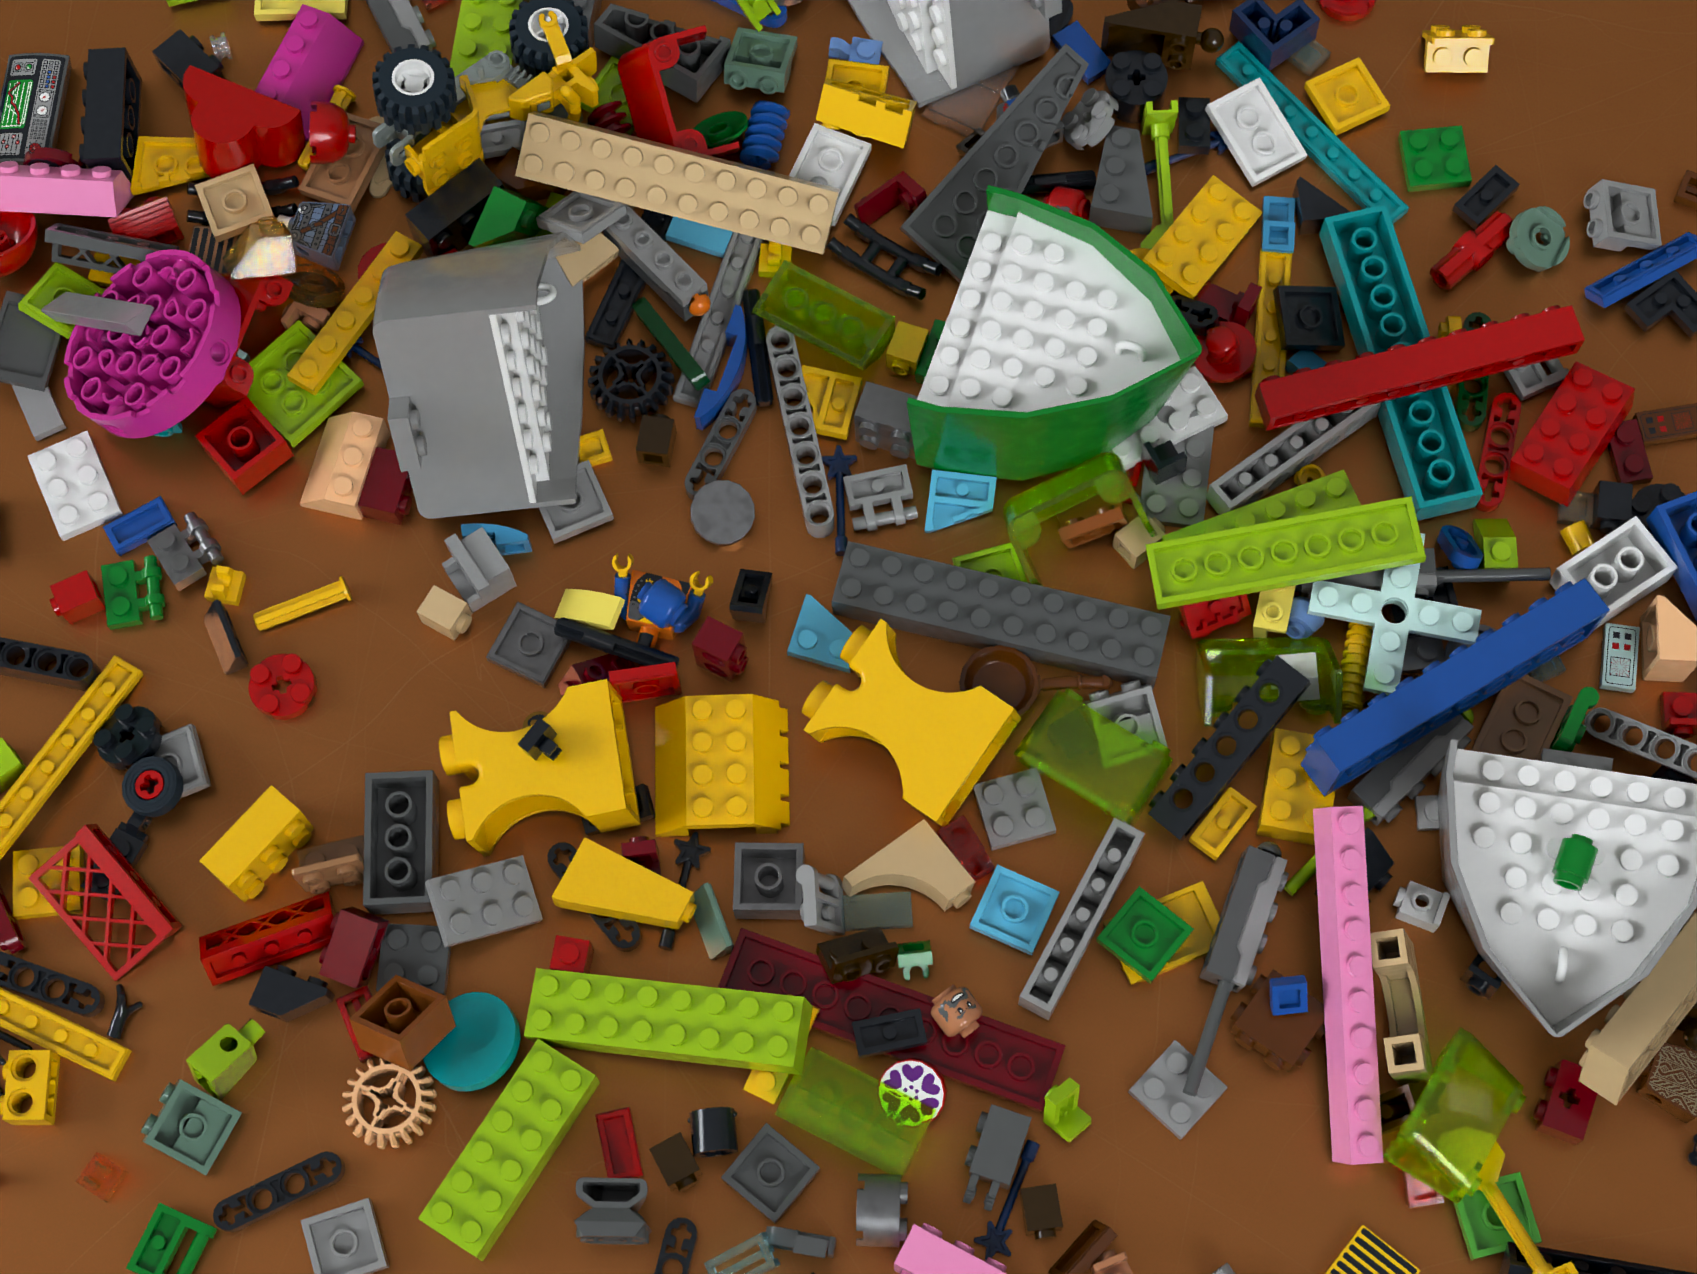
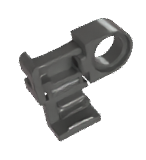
(801, 1242)

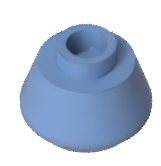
(1300, 623)

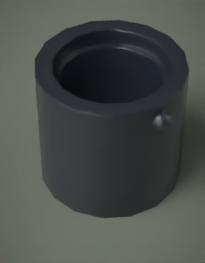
(713, 1132)

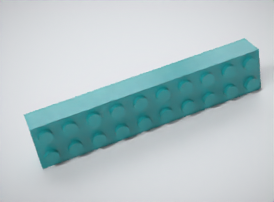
(1385, 312)

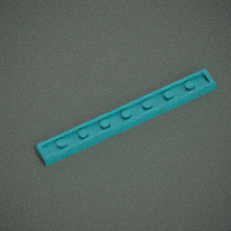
(1314, 136)

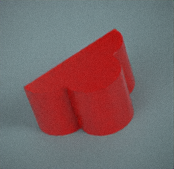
(239, 125)

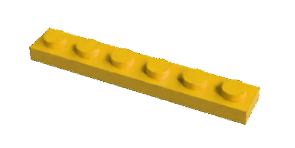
(350, 318)

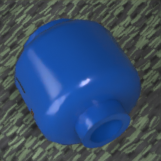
(662, 603)

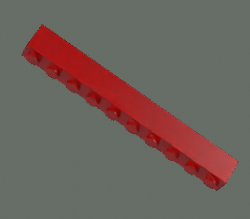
(1418, 367)

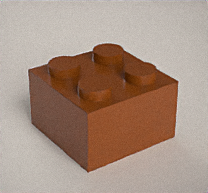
(402, 1022)

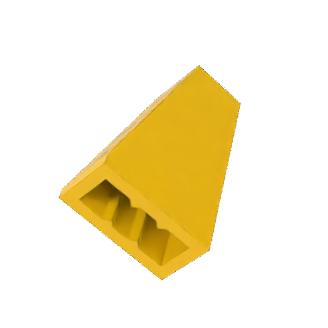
(621, 889)

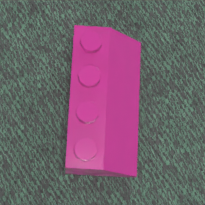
(310, 62)

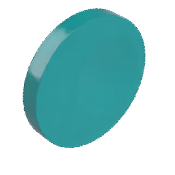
(479, 1045)

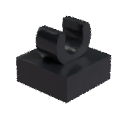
(539, 741)

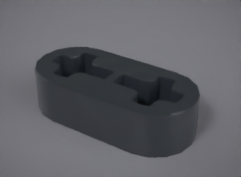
(1195, 311)

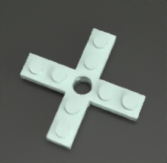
(1390, 639)

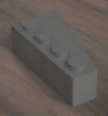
(698, 64)

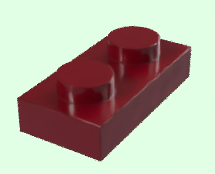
(1629, 455)

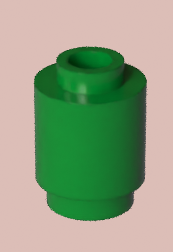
(1574, 862)

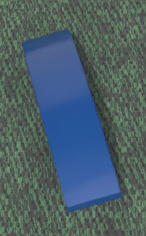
(713, 401)

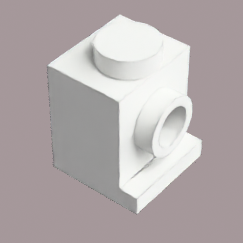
(1422, 917)

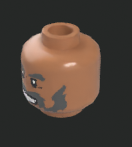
(956, 1011)

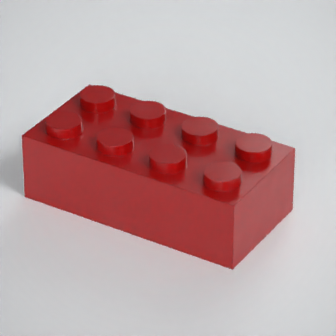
(1571, 433)

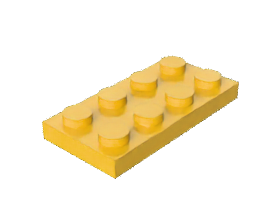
(1202, 237)

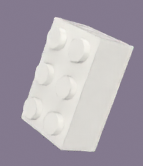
(1619, 567)

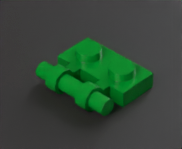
(123, 594)

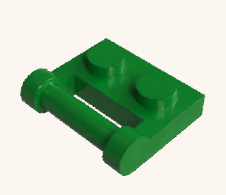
(1571, 728)
(163, 1240)

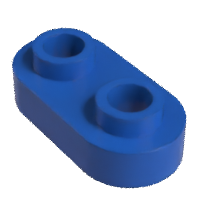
(1460, 547)

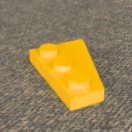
(164, 163)

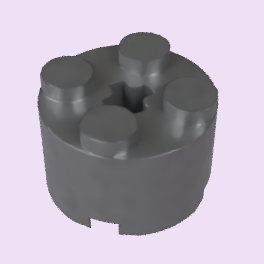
(880, 1210)

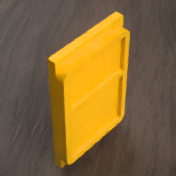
(1197, 910)

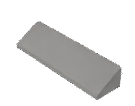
(99, 313)

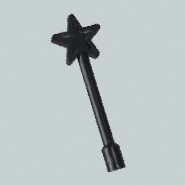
(689, 856)

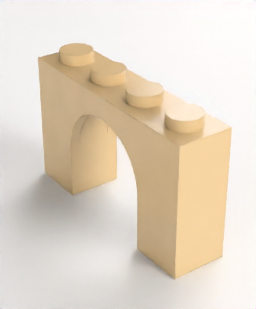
(1408, 1043)

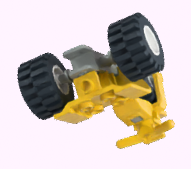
(438, 118)

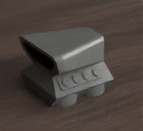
(613, 1212)

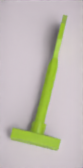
(1160, 126)

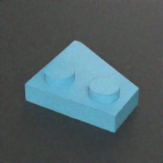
(957, 498)
(819, 636)

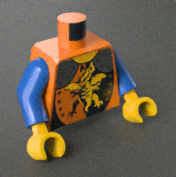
(629, 585)

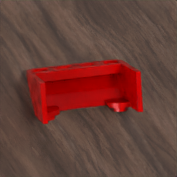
(647, 97)

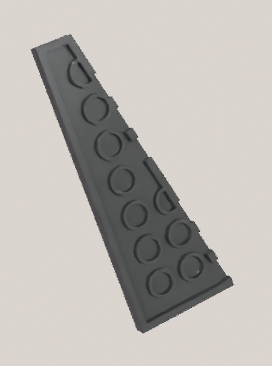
(1003, 157)

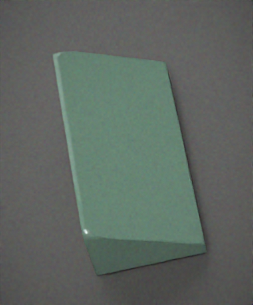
(711, 923)

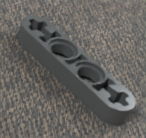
(717, 443)

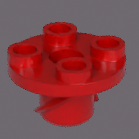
(1226, 353)

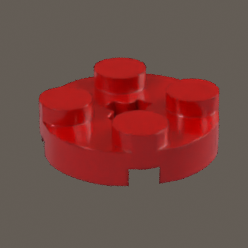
(268, 674)

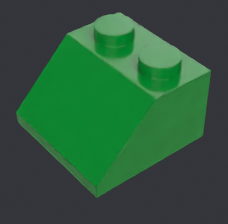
(506, 218)

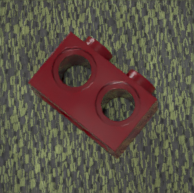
(720, 649)

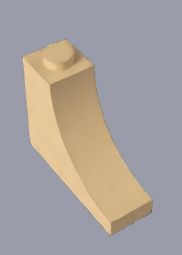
(916, 862)

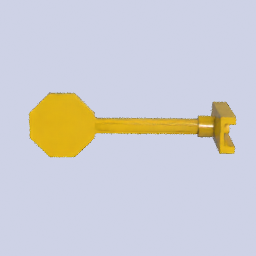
(1490, 1174)

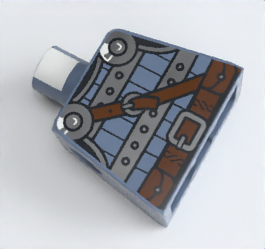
(321, 232)

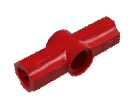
(1472, 251)

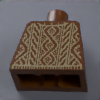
(1672, 1081)

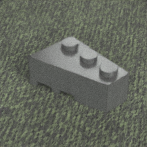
(1121, 185)

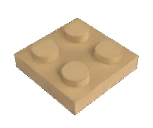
(233, 202)

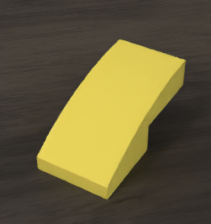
(590, 608)

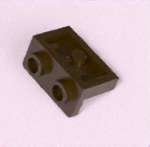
(857, 955)

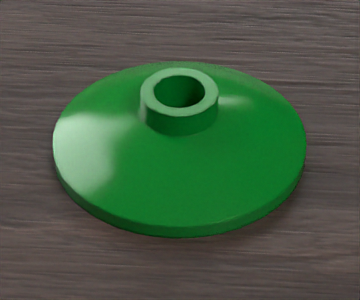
(722, 128)

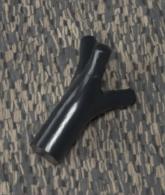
(121, 1013)

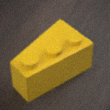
(866, 112)

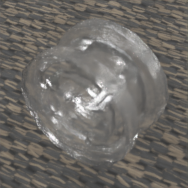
(221, 46)

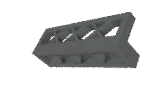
(98, 241)

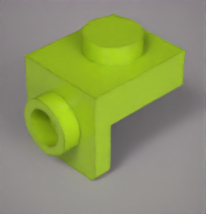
(1062, 1110)

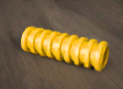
(1355, 665)

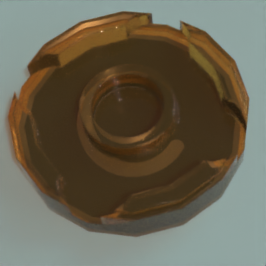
(315, 287)

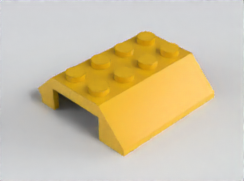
(721, 764)

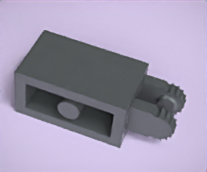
(996, 1152)

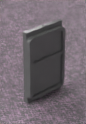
(26, 347)

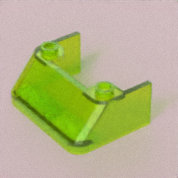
(1099, 475)
(1232, 663)

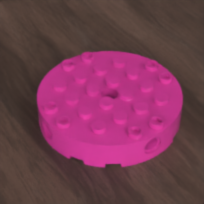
(158, 378)

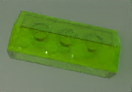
(826, 316)
(856, 1112)

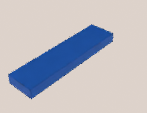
(1643, 271)

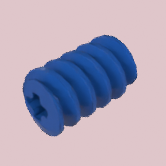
(764, 134)

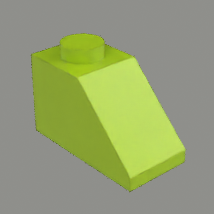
(1496, 542)

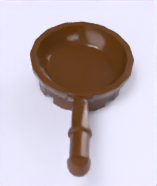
(1015, 679)

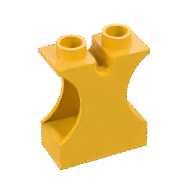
(934, 736)
(586, 778)

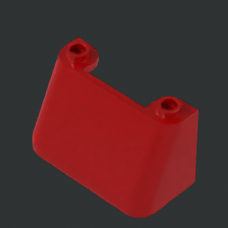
(253, 295)

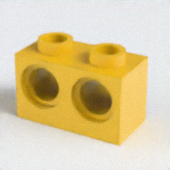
(40, 1086)

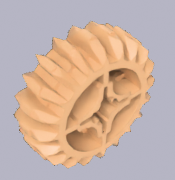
(382, 1116)

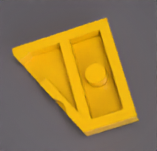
(831, 400)

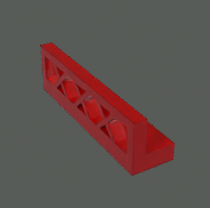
(270, 941)

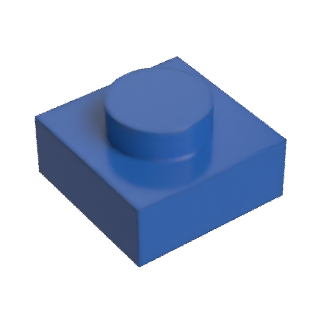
(1288, 995)

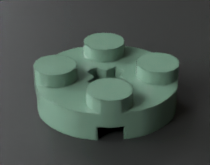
(1523, 240)

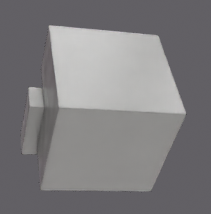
(477, 569)

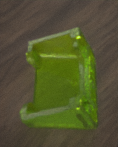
(1094, 757)
(1456, 1118)

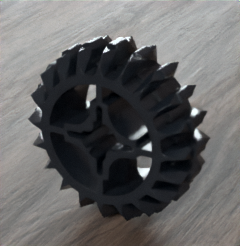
(647, 364)

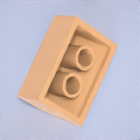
(343, 463)

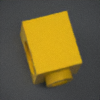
(906, 348)

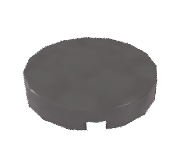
(722, 512)

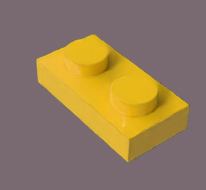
(1222, 823)

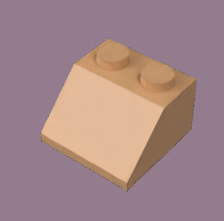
(1667, 642)

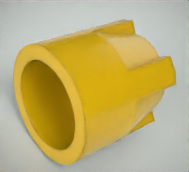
(1577, 537)

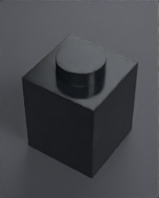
(1611, 505)

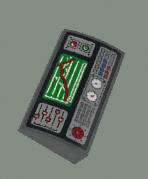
(32, 103)

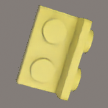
(1273, 611)

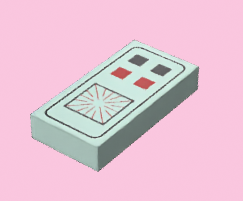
(1619, 658)

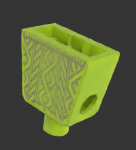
(225, 1058)

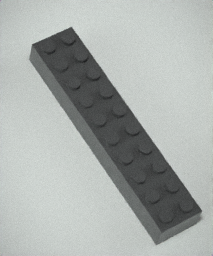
(997, 610)

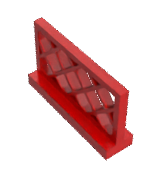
(120, 876)

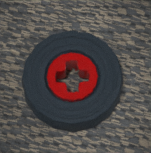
(166, 792)

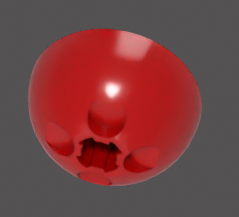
(17, 240)

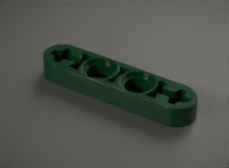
(670, 343)
(1464, 397)

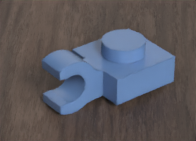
(860, 50)

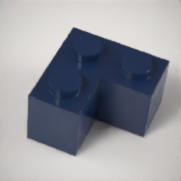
(1273, 35)

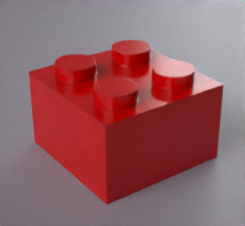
(244, 445)

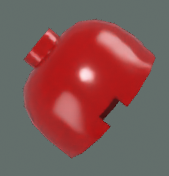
(329, 132)

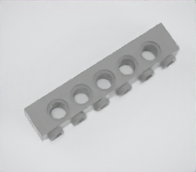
(1284, 457)
(1081, 919)

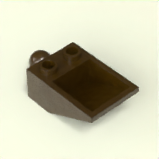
(1163, 29)

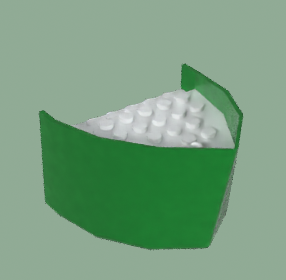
(1047, 348)

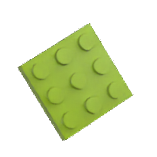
(286, 405)

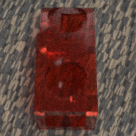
(966, 847)

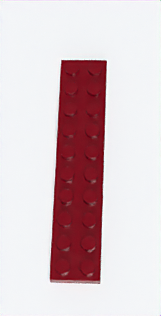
(990, 1059)

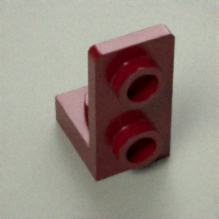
(895, 191)
(1231, 306)

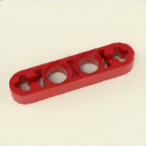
(1494, 451)

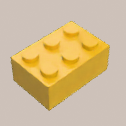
(1289, 790)
(258, 844)

